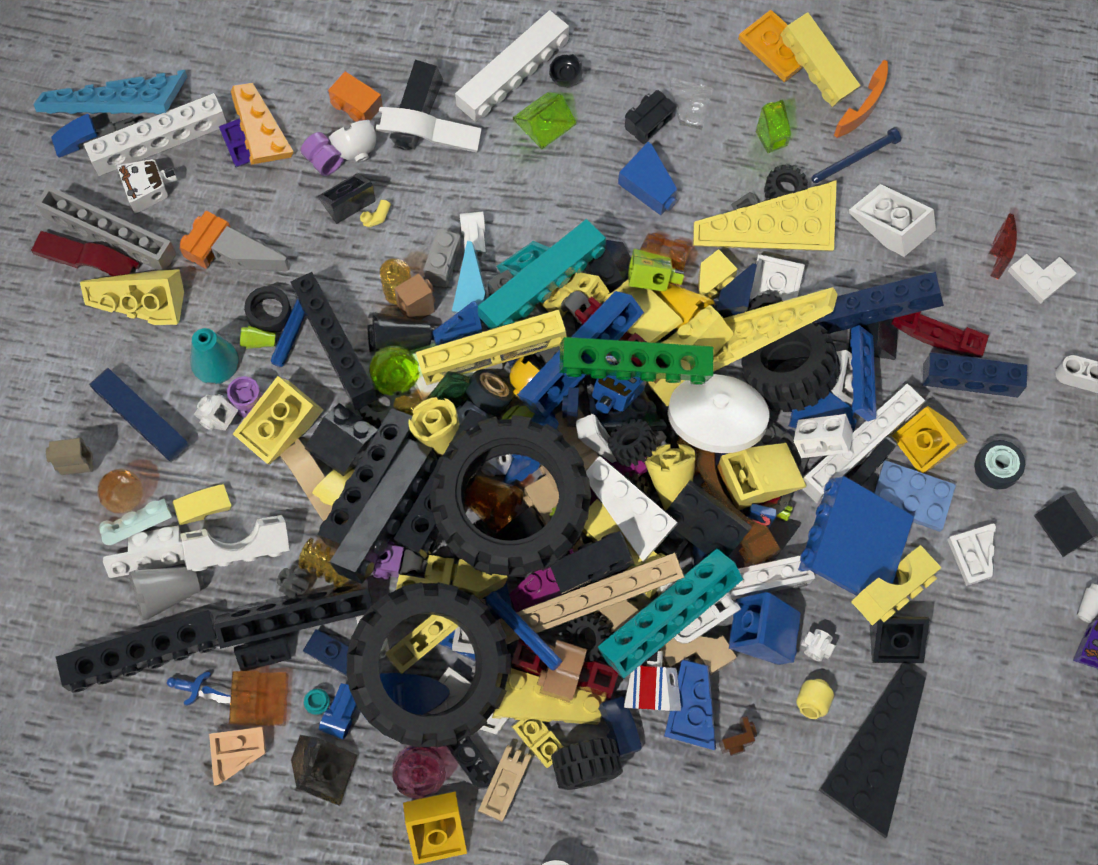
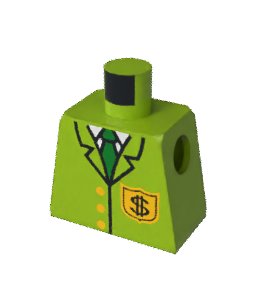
(652, 271)

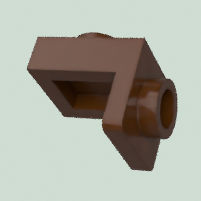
(736, 744)

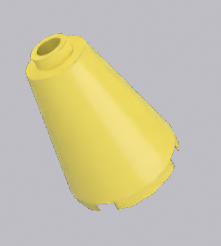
(435, 423)
(671, 471)

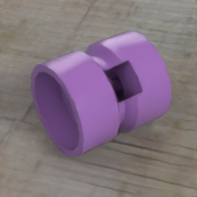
(321, 153)
(243, 394)

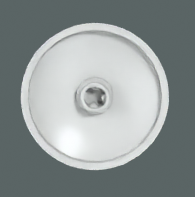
(719, 415)

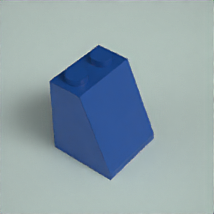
(765, 628)

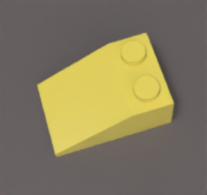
(657, 316)
(277, 420)

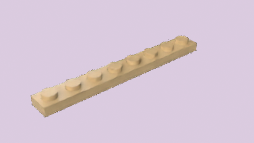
(598, 595)

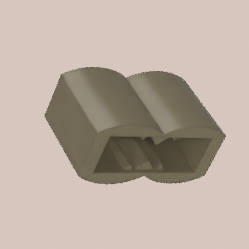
(70, 456)

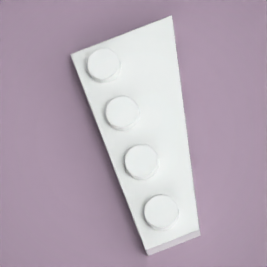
(634, 513)

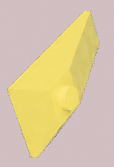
(144, 295)

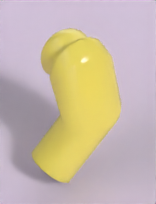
(378, 217)

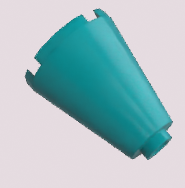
(212, 357)

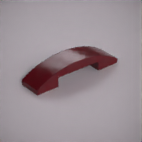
(941, 335)

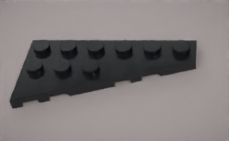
(873, 763)

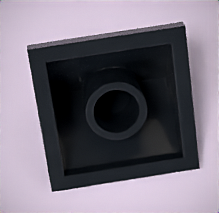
(348, 197)
(884, 339)
(1068, 523)
(899, 640)

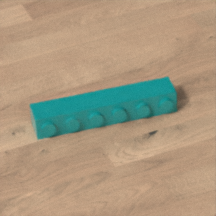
(543, 276)

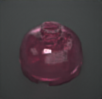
(418, 771)

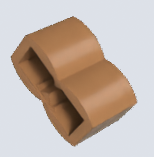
(563, 681)

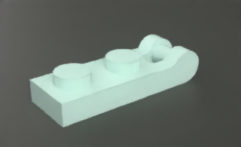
(134, 522)

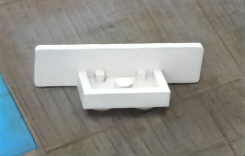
(147, 551)

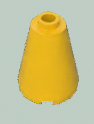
(684, 302)

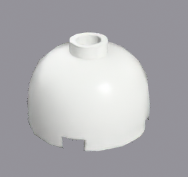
(355, 141)

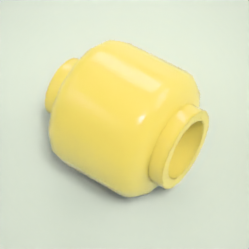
(815, 698)

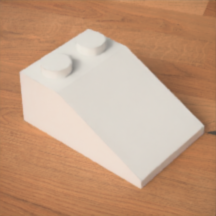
(894, 219)

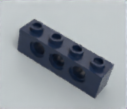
(974, 375)

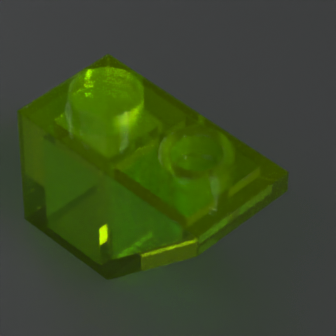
(773, 126)

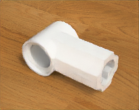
(473, 230)

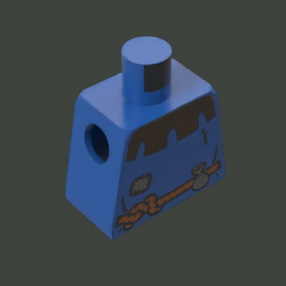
(616, 393)

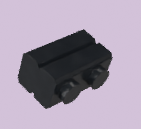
(649, 116)

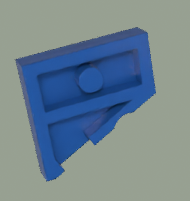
(459, 326)

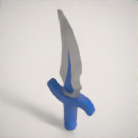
(215, 692)

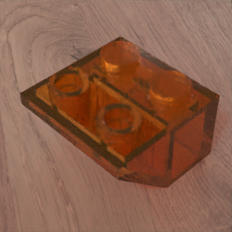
(676, 250)

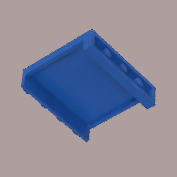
(855, 537)

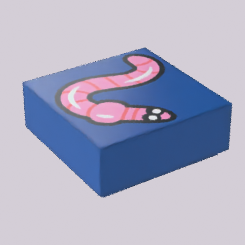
(761, 514)

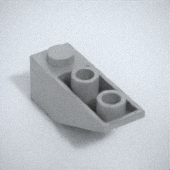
(242, 252)

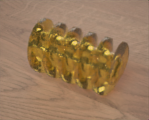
(393, 273)
(319, 563)

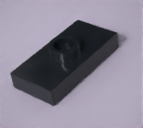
(262, 652)

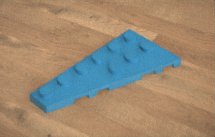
(118, 96)

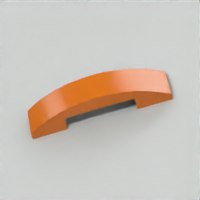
(853, 119)

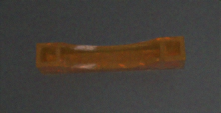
(759, 542)

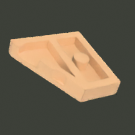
(235, 751)

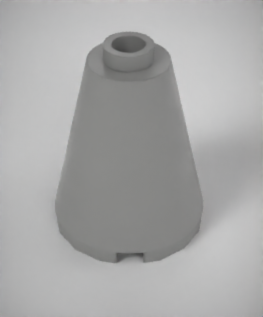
(162, 588)

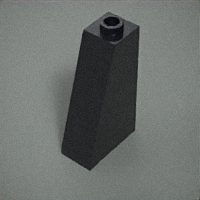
(418, 96)

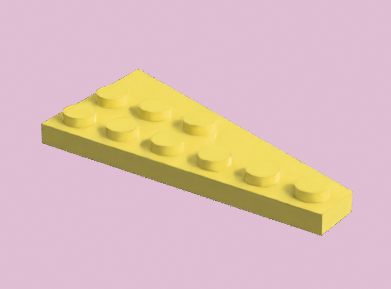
(784, 223)
(767, 324)

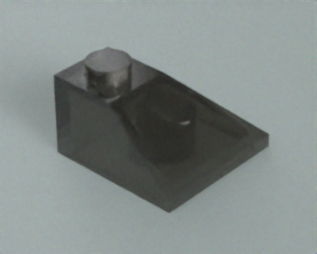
(322, 768)

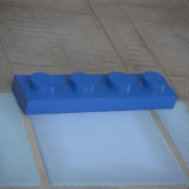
(863, 373)

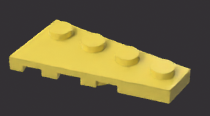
(526, 702)

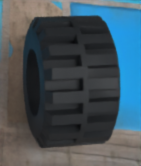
(586, 763)

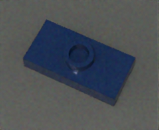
(327, 651)

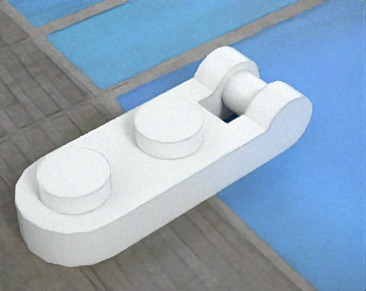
(708, 620)

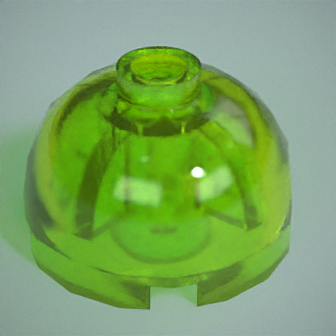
(393, 369)

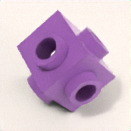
(389, 563)

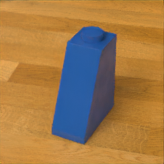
(649, 180)
(826, 407)

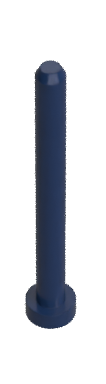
(893, 136)

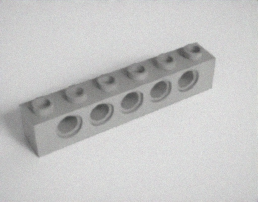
(106, 229)

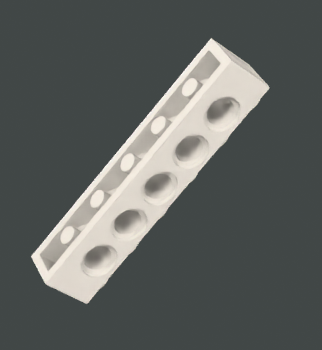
(155, 134)

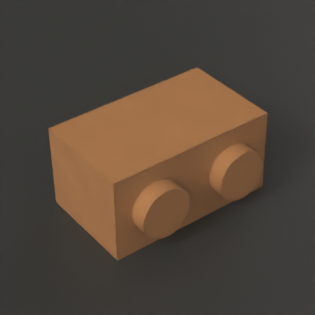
(415, 298)

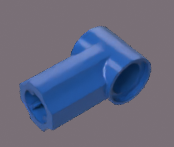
(338, 718)

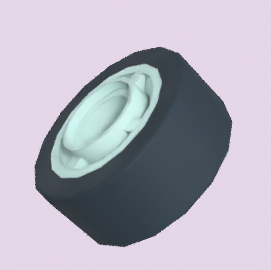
(1008, 455)

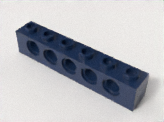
(883, 303)

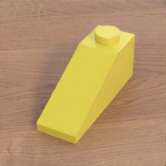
(419, 642)

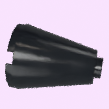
(398, 331)

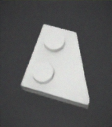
(974, 553)

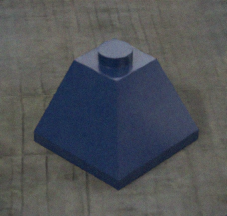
(736, 295)

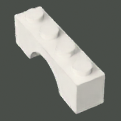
(267, 538)

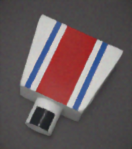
(653, 686)

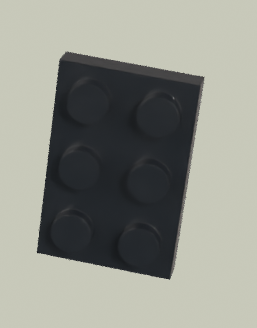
(706, 521)

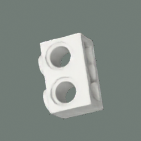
(823, 436)

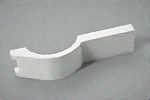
(430, 128)

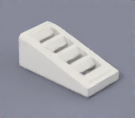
(594, 436)

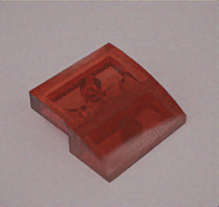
(1004, 246)

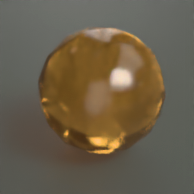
(120, 491)

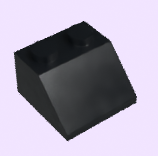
(611, 265)
(341, 439)

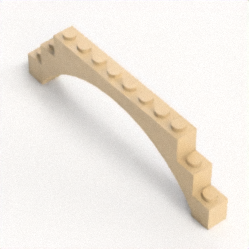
(707, 650)

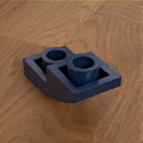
(621, 726)

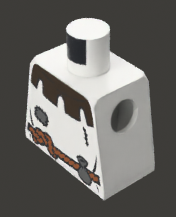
(145, 183)

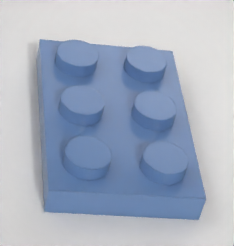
(916, 493)

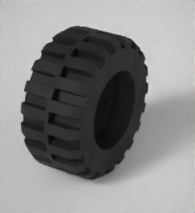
(803, 385)

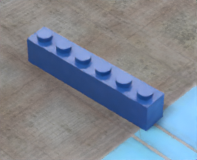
(607, 323)

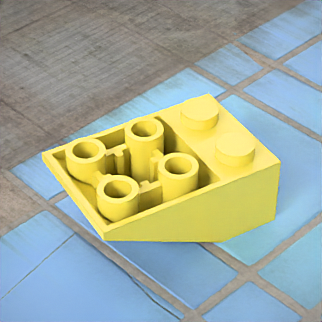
(760, 474)

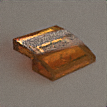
(258, 698)

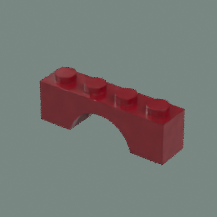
(593, 676)

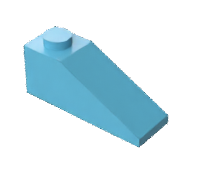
(470, 281)

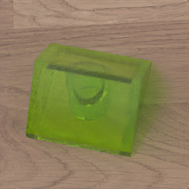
(546, 119)

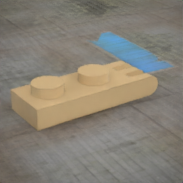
(504, 784)

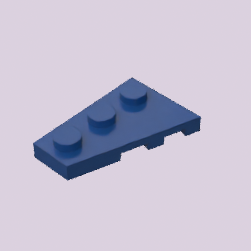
(695, 720)

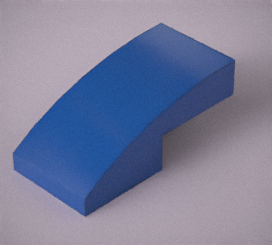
(72, 134)

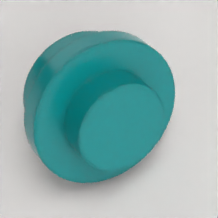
(316, 701)

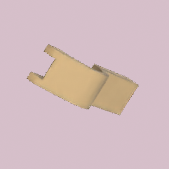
(307, 475)

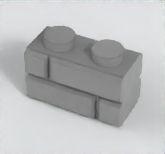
(442, 258)

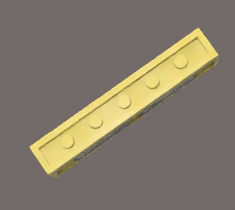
(492, 347)

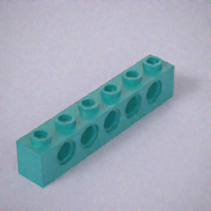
(670, 613)

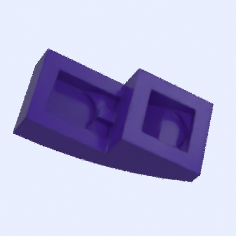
(235, 142)

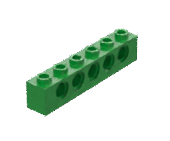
(698, 357)

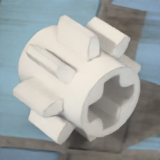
(818, 645)

